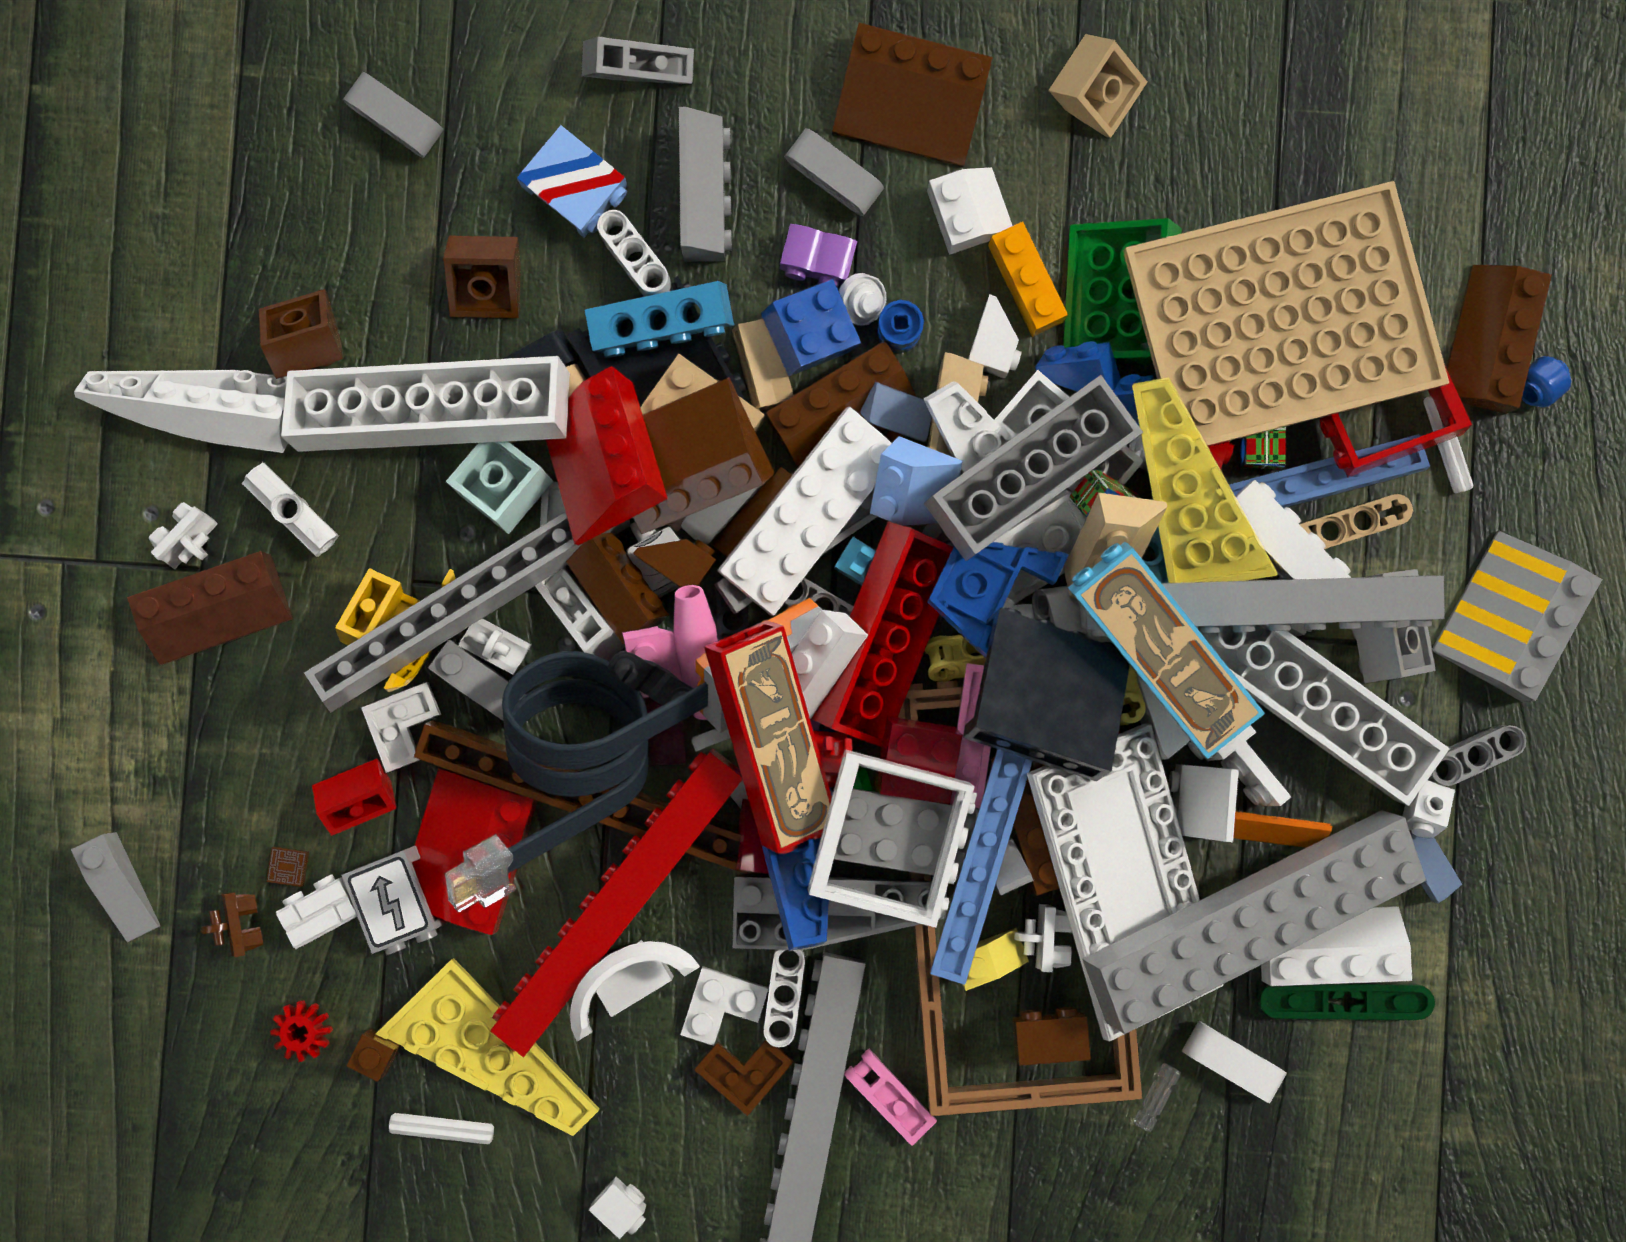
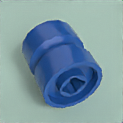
(900, 326)

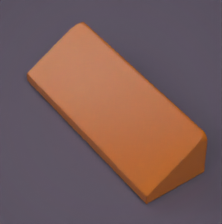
(1279, 829)

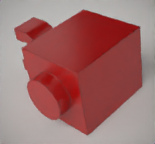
(831, 749)

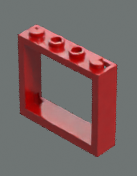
(1450, 411)

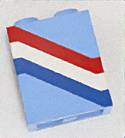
(573, 181)

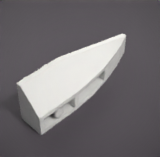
(195, 404)

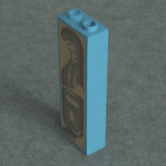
(1165, 648)

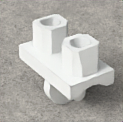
(185, 538)
(495, 645)
(1047, 954)

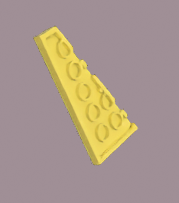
(1204, 525)
(452, 1027)

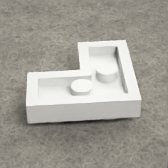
(390, 723)
(720, 994)

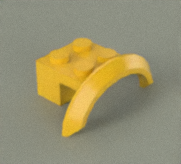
(372, 605)

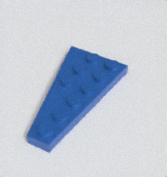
(801, 914)

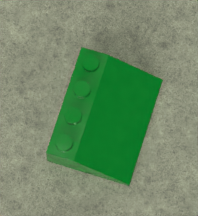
(1100, 289)

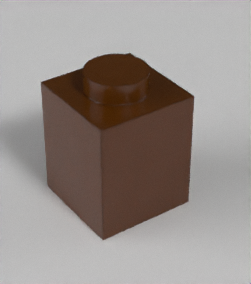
(373, 1055)

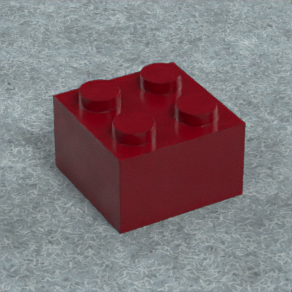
(923, 747)

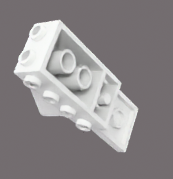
(1237, 754)

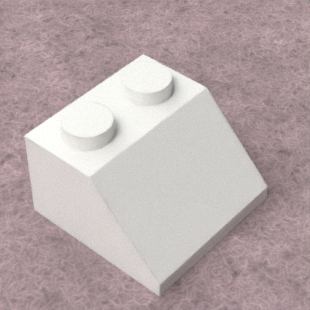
(968, 207)

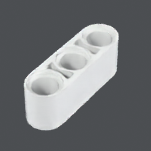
(624, 245)
(783, 1011)
(1234, 1062)

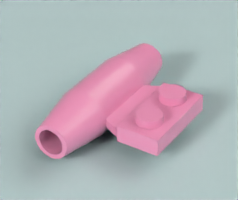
(682, 646)

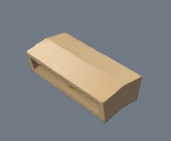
(761, 365)

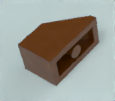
(679, 561)

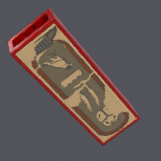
(771, 735)

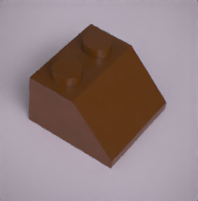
(483, 276)
(299, 334)

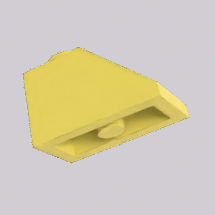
(995, 958)

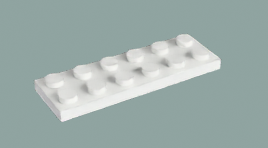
(807, 512)

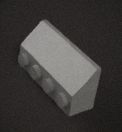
(702, 186)

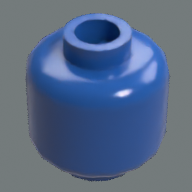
(1546, 382)

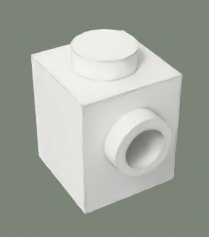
(1429, 810)
(619, 1208)

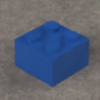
(810, 327)

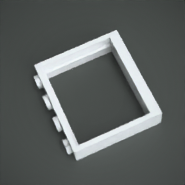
(946, 868)

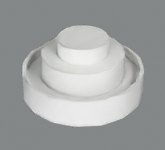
(863, 298)

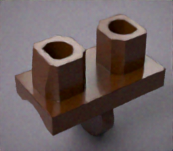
(239, 939)

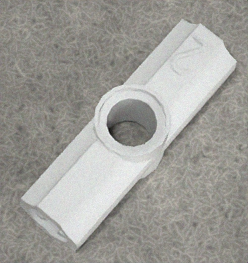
(275, 495)

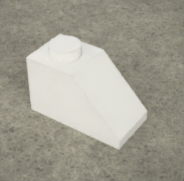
(995, 341)

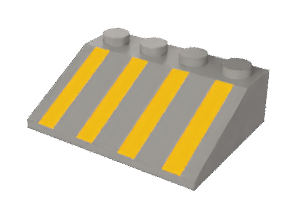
(1516, 616)

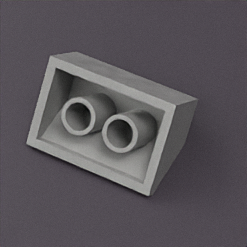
(1394, 650)

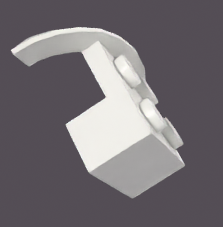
(627, 978)

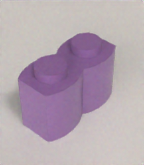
(817, 255)

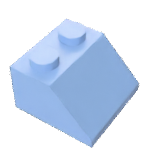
(908, 478)

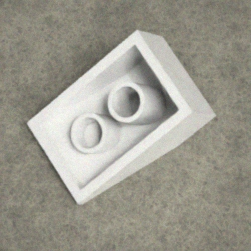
(1205, 801)

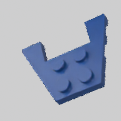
(976, 588)

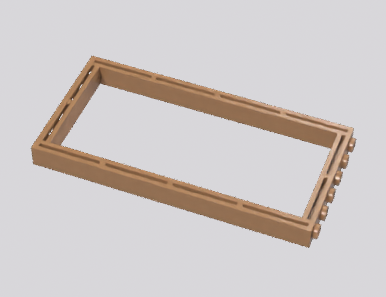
(1007, 1095)

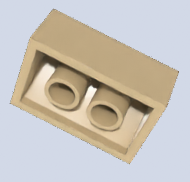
(969, 377)
(1110, 522)

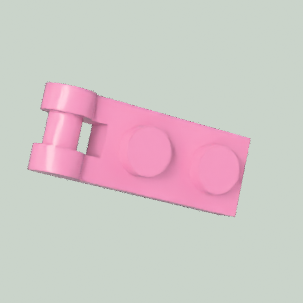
(891, 1098)

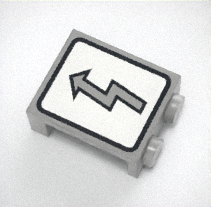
(391, 902)

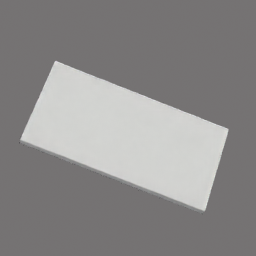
(1115, 848)

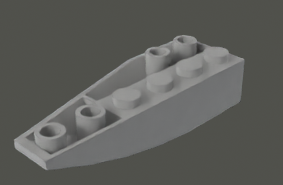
(760, 926)

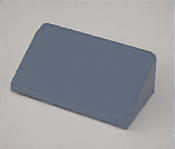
(897, 412)
(1439, 874)

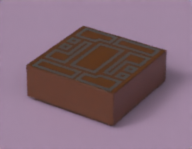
(287, 866)

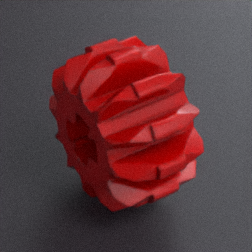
(304, 1044)

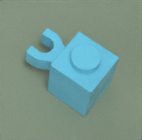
(855, 560)

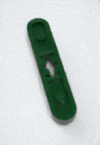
(1379, 1002)

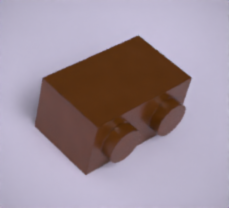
(1051, 1037)

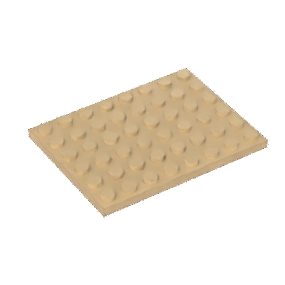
(1288, 314)

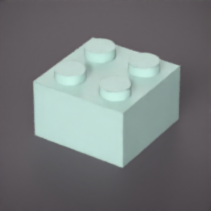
(500, 482)

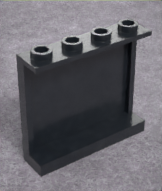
(648, 366)
(1050, 695)

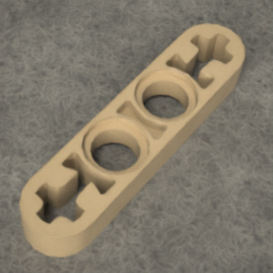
(1346, 525)

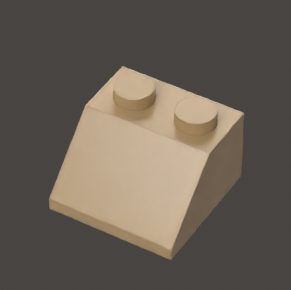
(1098, 84)

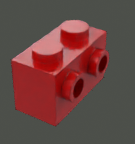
(353, 797)

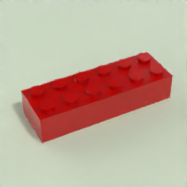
(898, 626)

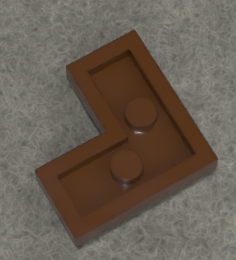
(744, 1082)

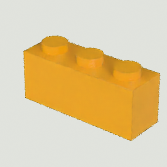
(1027, 279)

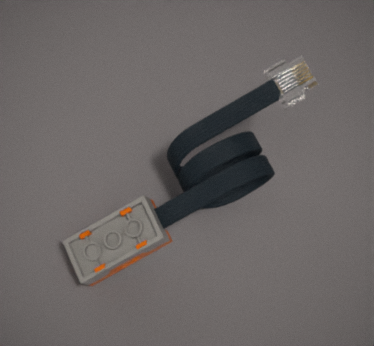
(487, 864)

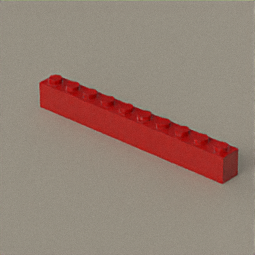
(618, 901)

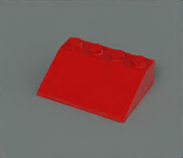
(607, 457)
(456, 819)

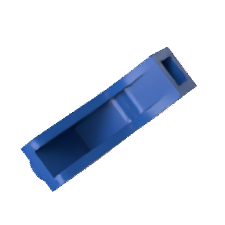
(1082, 364)

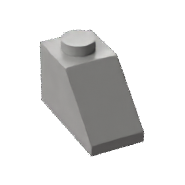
(1013, 870)

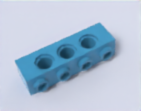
(606, 321)

